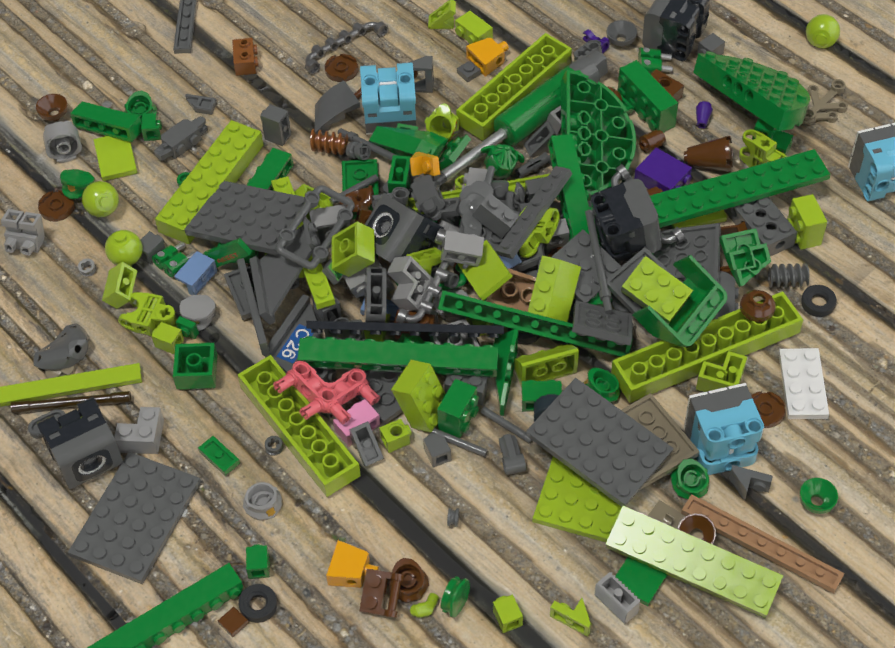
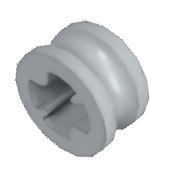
(85, 263)

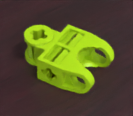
(759, 149)
(541, 233)
(148, 313)

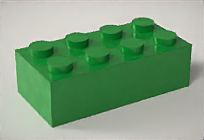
(647, 97)

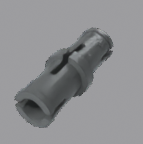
(532, 165)

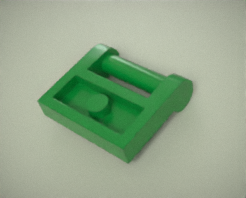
(453, 150)

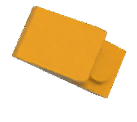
(424, 163)

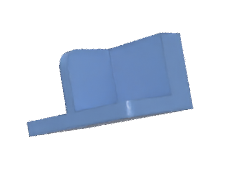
(196, 272)

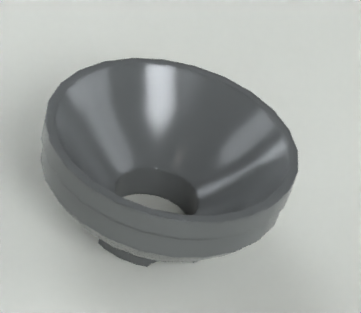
(621, 29)

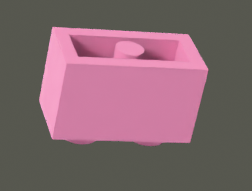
(360, 413)

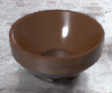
(50, 103)
(757, 311)
(699, 522)

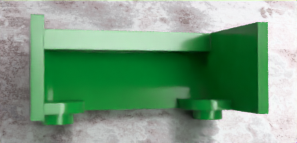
(696, 313)

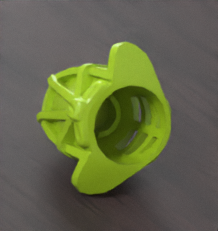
(443, 122)

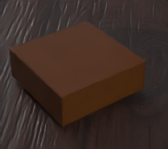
(233, 622)

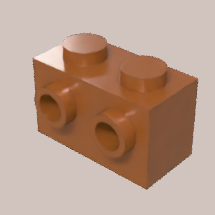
(244, 56)

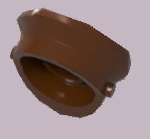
(414, 582)

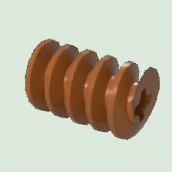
(328, 143)

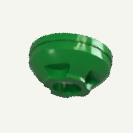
(818, 488)

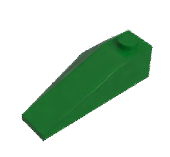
(407, 141)

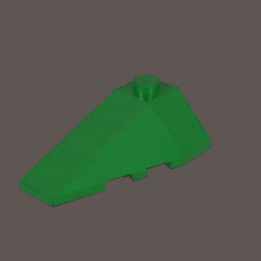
(507, 352)

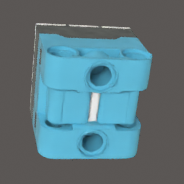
(388, 96)
(874, 161)
(724, 427)

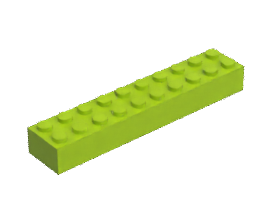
(668, 364)

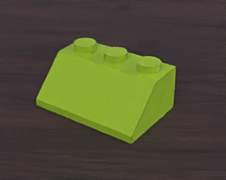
(554, 288)
(547, 364)

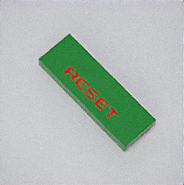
(229, 252)

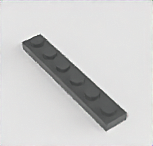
(533, 212)

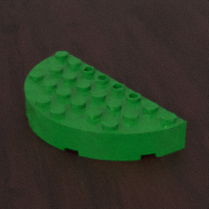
(758, 88)
(599, 127)

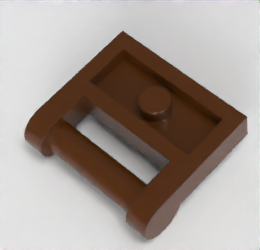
(375, 590)

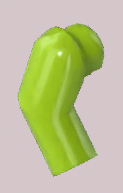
(425, 608)

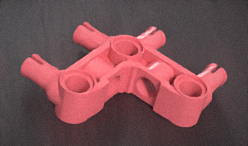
(326, 396)

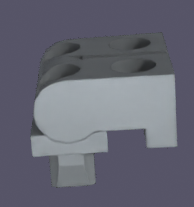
(22, 233)

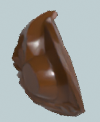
(361, 195)

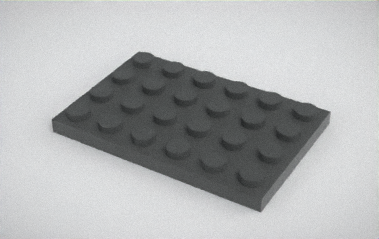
(246, 214)
(701, 243)
(599, 442)
(134, 517)

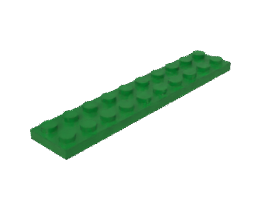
(739, 187)

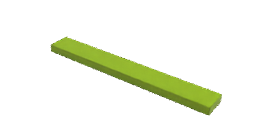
(71, 384)

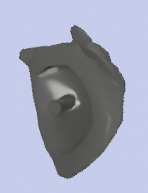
(519, 195)

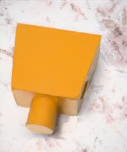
(487, 54)
(348, 566)

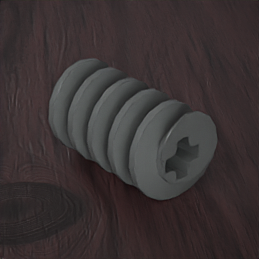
(788, 274)

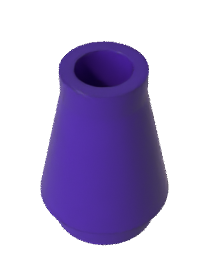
(703, 113)

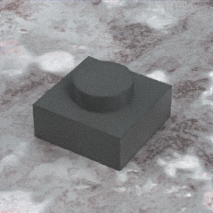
(468, 71)

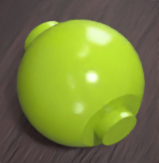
(822, 31)
(100, 199)
(123, 247)

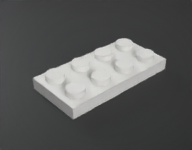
(803, 383)

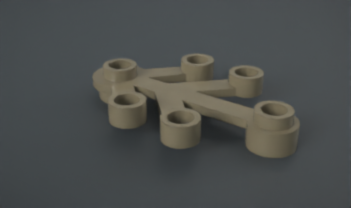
(837, 87)

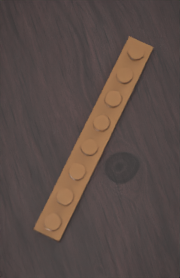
(766, 545)

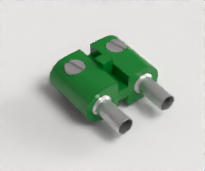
(651, 60)
(170, 259)

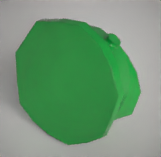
(139, 104)
(74, 182)
(603, 383)
(690, 479)
(455, 596)

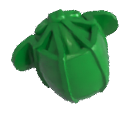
(502, 158)

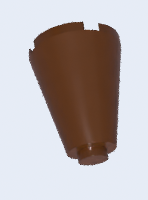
(711, 154)

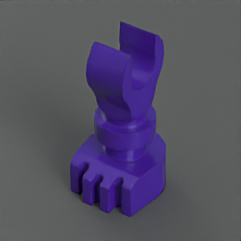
(590, 36)

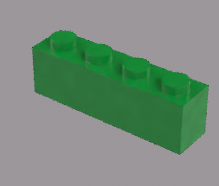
(106, 121)
(275, 166)

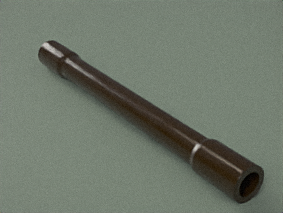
(28, 406)

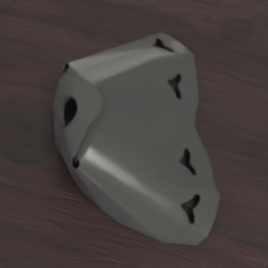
(63, 347)

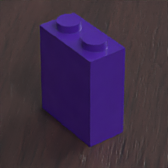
(663, 171)

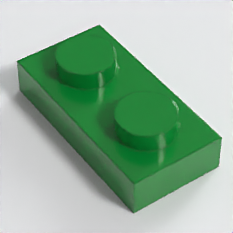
(219, 455)

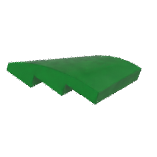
(745, 254)

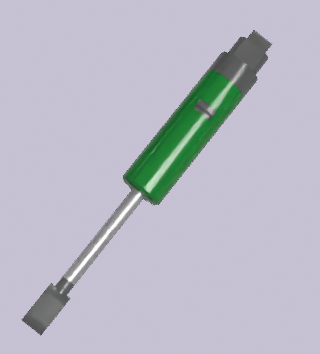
(532, 110)

